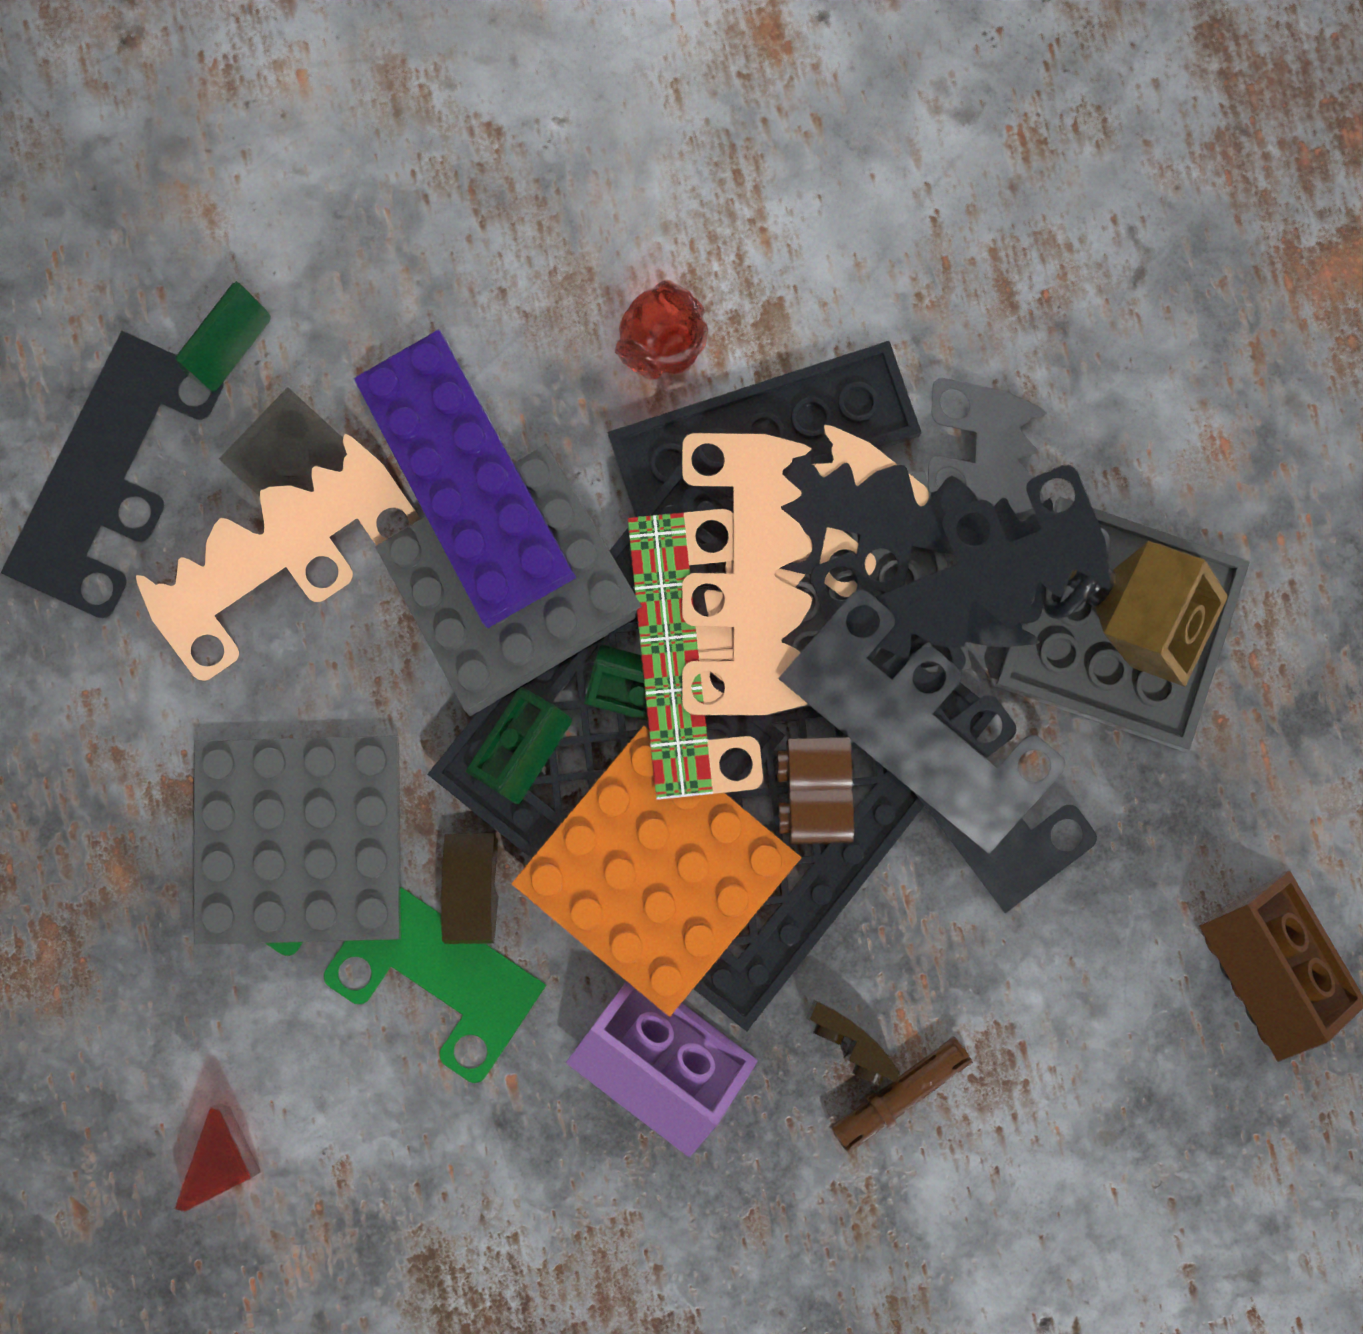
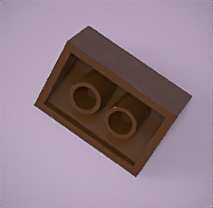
(1283, 967)

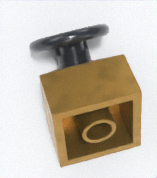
(1155, 609)

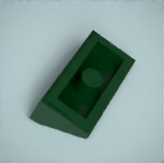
(223, 337)
(618, 683)
(519, 745)

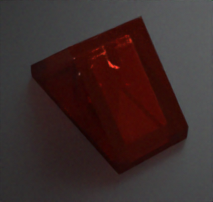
(219, 1160)

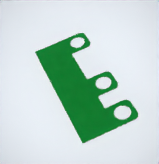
(467, 977)

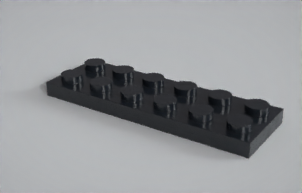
(850, 392)

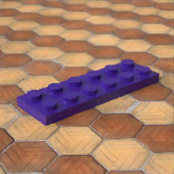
(464, 479)

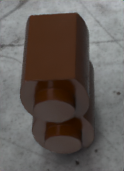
(818, 791)

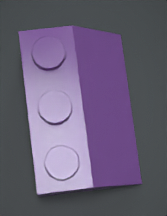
(663, 1069)

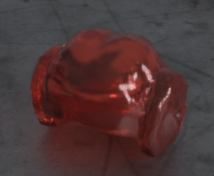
(662, 331)

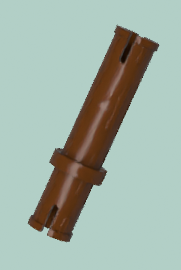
(896, 1098)

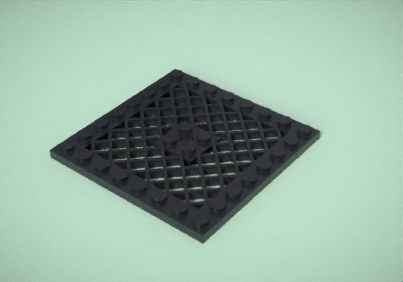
(733, 985)

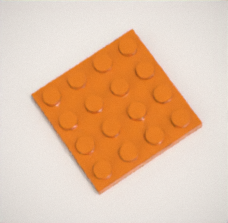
(655, 880)

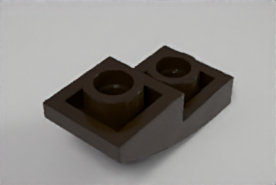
(468, 888)
(867, 1055)

